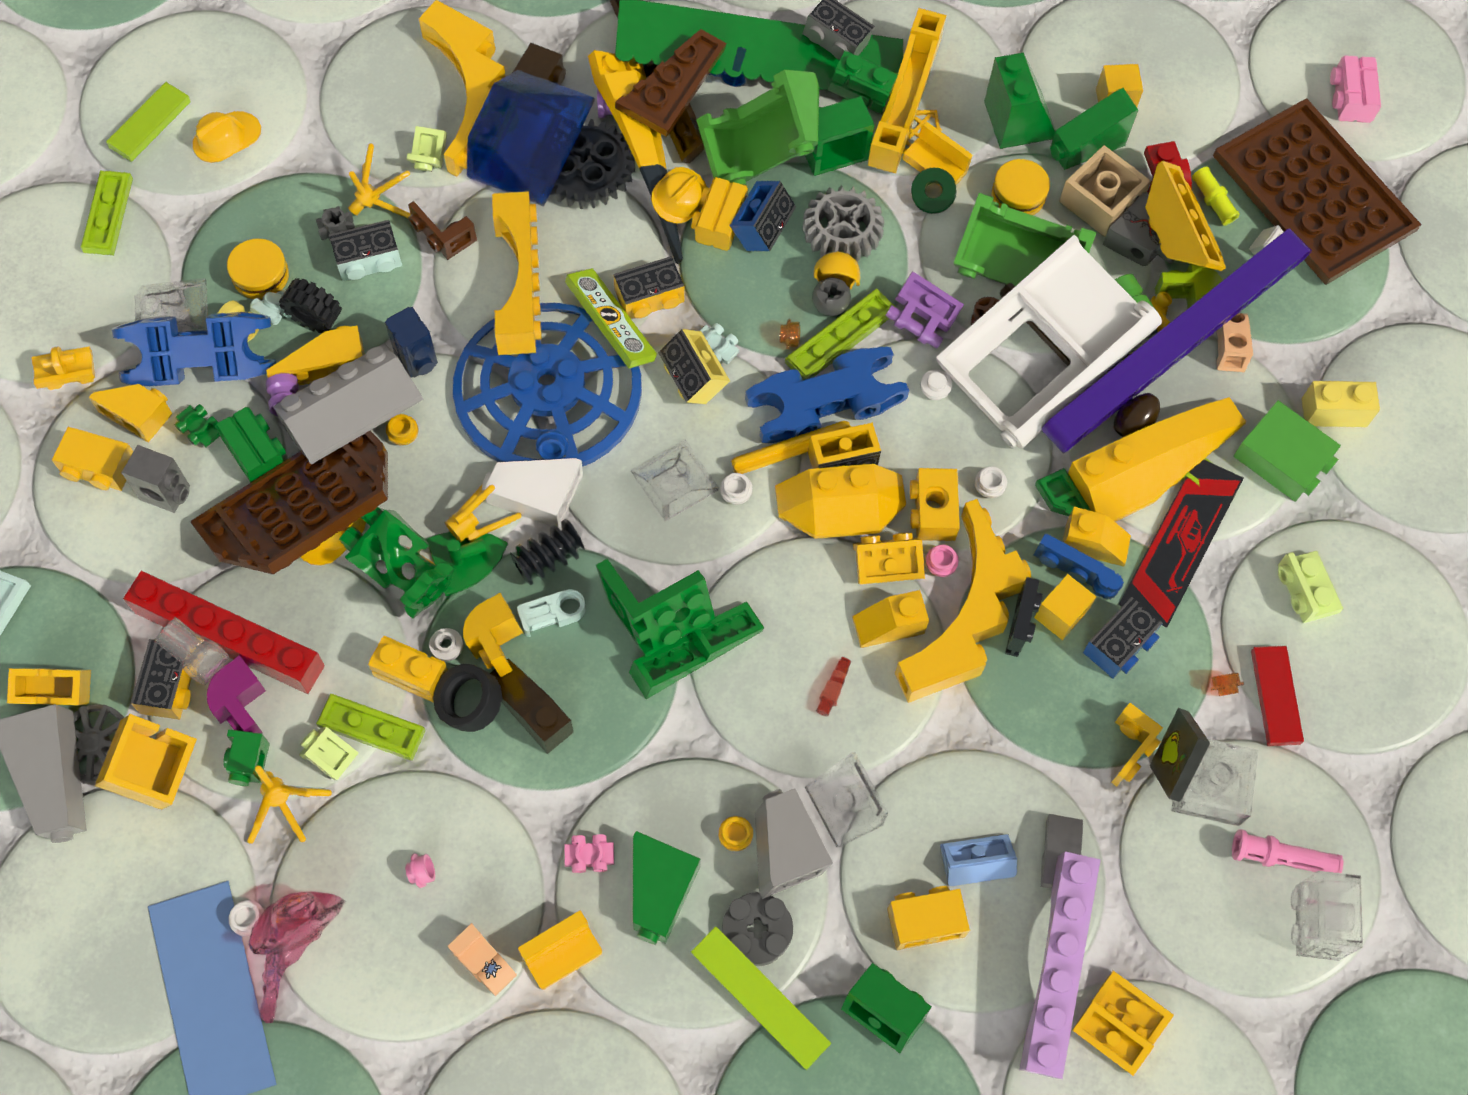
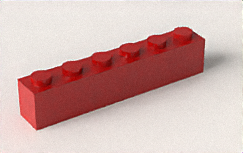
(237, 636)

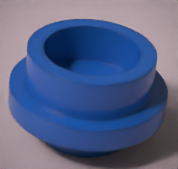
(552, 444)

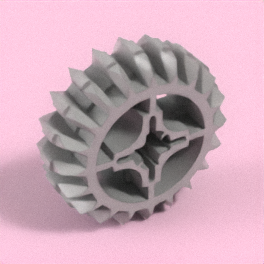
(844, 213)

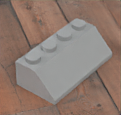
(347, 403)

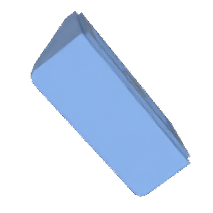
(979, 860)

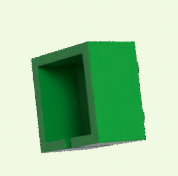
(842, 136)

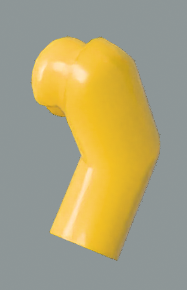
(1161, 305)

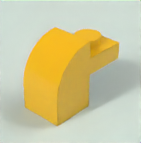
(487, 629)

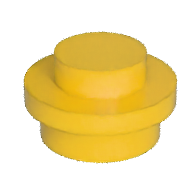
(402, 429)
(735, 833)

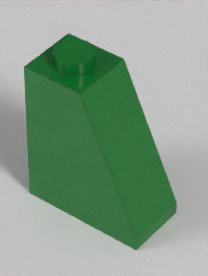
(1102, 124)
(659, 886)

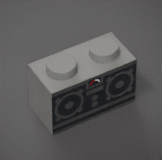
(837, 28)

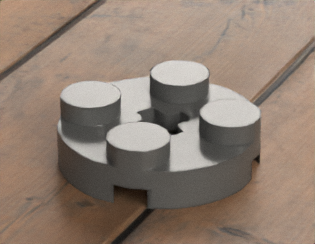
(770, 912)

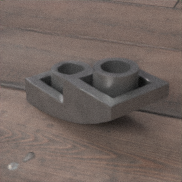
(1060, 836)

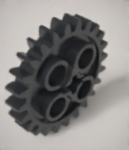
(589, 164)

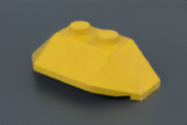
(1180, 220)
(841, 500)

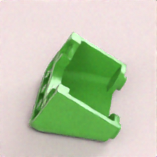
(765, 129)
(1010, 243)

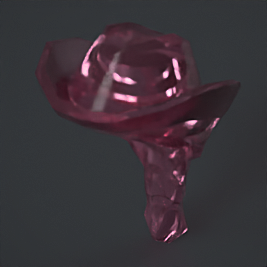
(284, 934)

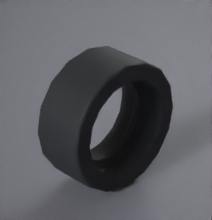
(450, 684)

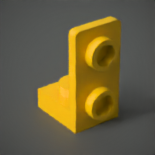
(1141, 727)

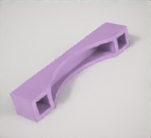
(1060, 975)

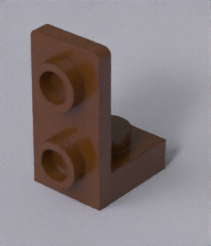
(450, 241)

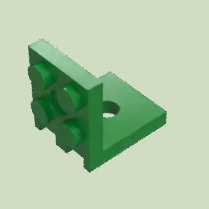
(654, 620)

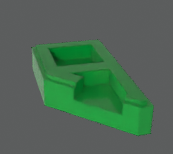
(1060, 493)

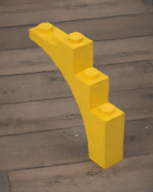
(470, 50)
(955, 654)

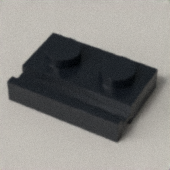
(1021, 628)

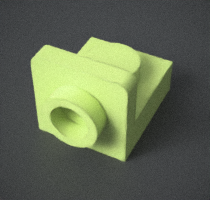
(327, 752)

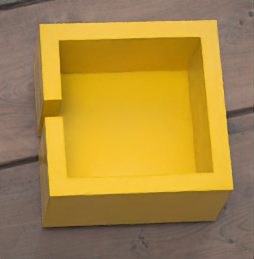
(145, 766)

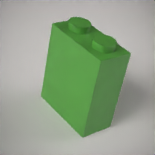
(1288, 452)

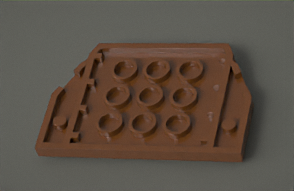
(296, 506)

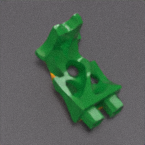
(382, 543)

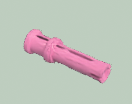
(1271, 852)

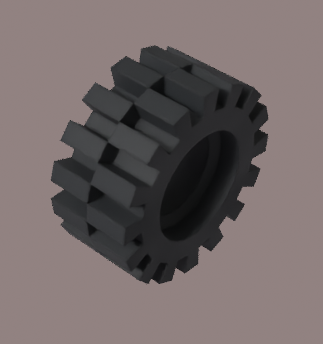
(310, 305)

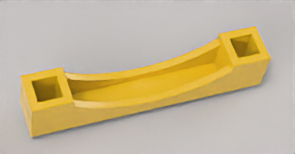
(907, 91)
(515, 322)

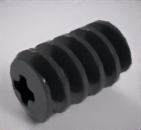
(547, 551)

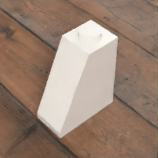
(535, 487)

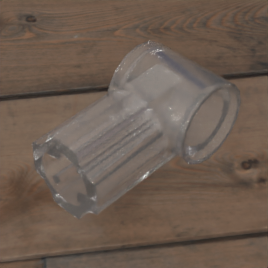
(199, 657)

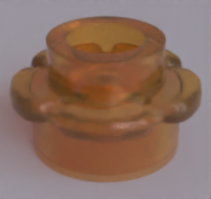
(790, 334)
(1226, 684)

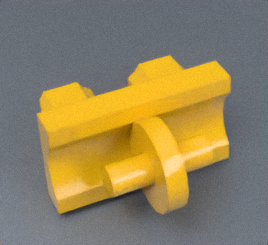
(63, 367)

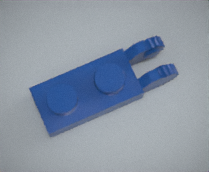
(1079, 566)

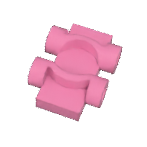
(583, 854)

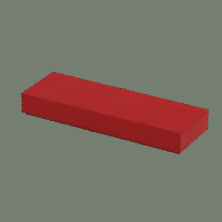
(1277, 696)

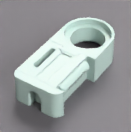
(548, 611)

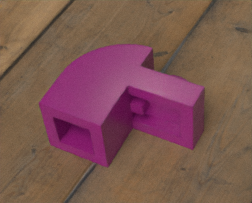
(231, 691)

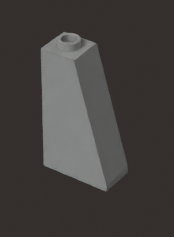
(46, 770)

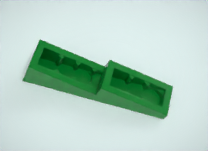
(695, 650)

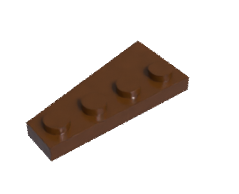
(672, 85)

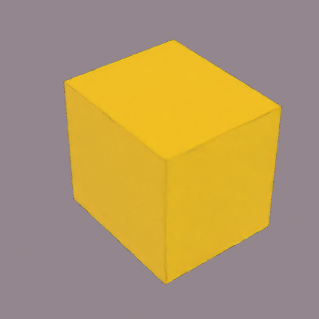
(1117, 77)
(1065, 607)

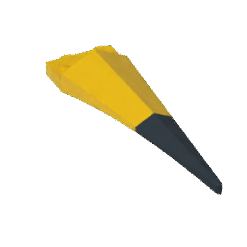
(613, 81)

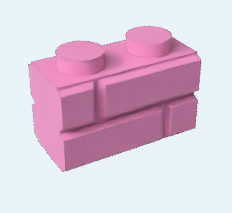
(1356, 89)

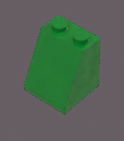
(1017, 103)

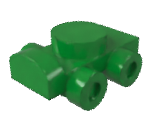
(200, 430)

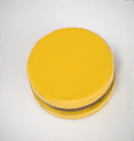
(1021, 186)
(257, 268)

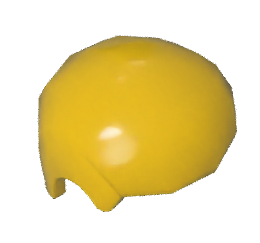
(839, 266)

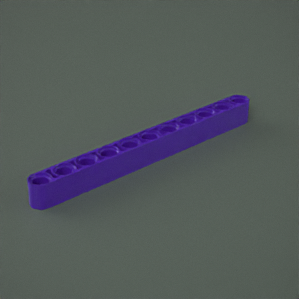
(1175, 341)

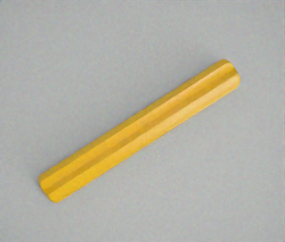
(780, 451)

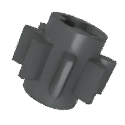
(334, 221)

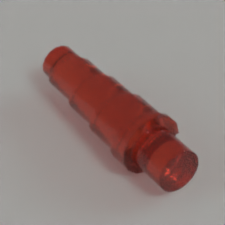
(833, 687)

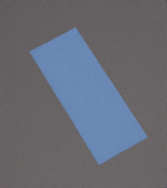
(211, 994)

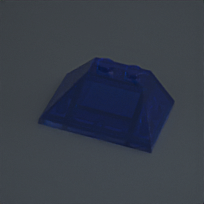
(525, 134)

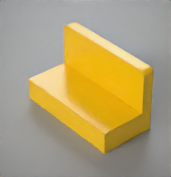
(938, 151)
(560, 950)

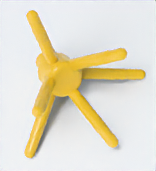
(367, 194)
(276, 794)

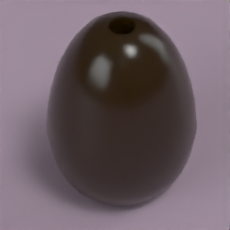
(1137, 414)

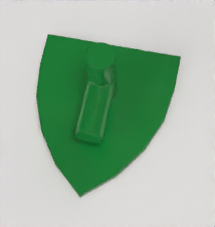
(471, 559)

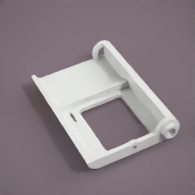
(1078, 312)

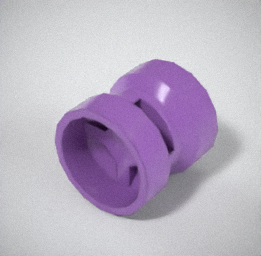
(279, 387)

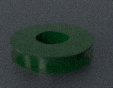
(930, 176)

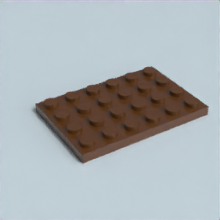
(1318, 188)

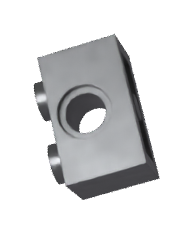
(156, 479)

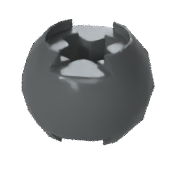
(828, 287)

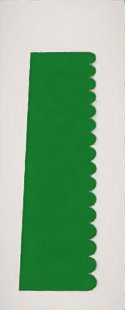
(772, 46)

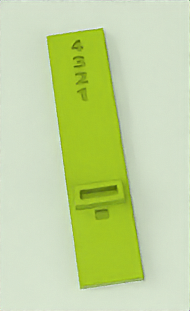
(761, 998)

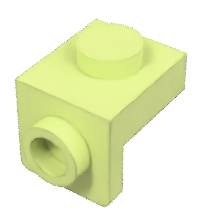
(427, 148)

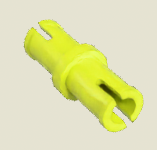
(1215, 196)

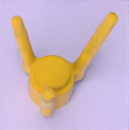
(463, 522)

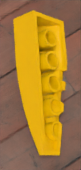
(1153, 459)

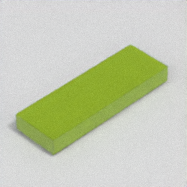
(148, 121)
(106, 213)
(371, 727)

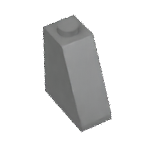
(787, 844)

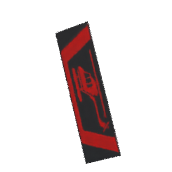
(1182, 540)

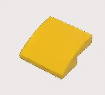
(1122, 1022)

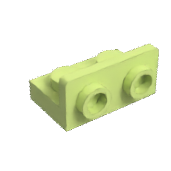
(1309, 586)

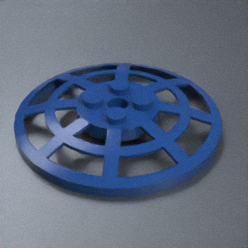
(546, 399)

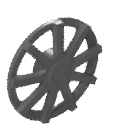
(94, 741)

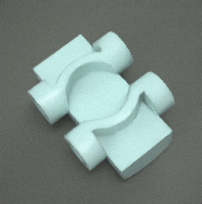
(269, 306)
(722, 347)

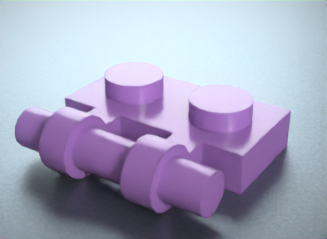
(928, 302)

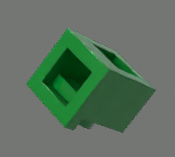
(245, 754)

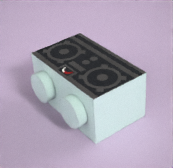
(365, 250)

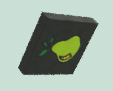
(1179, 754)

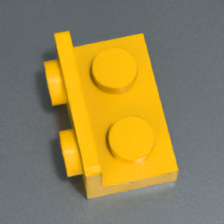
(889, 559)

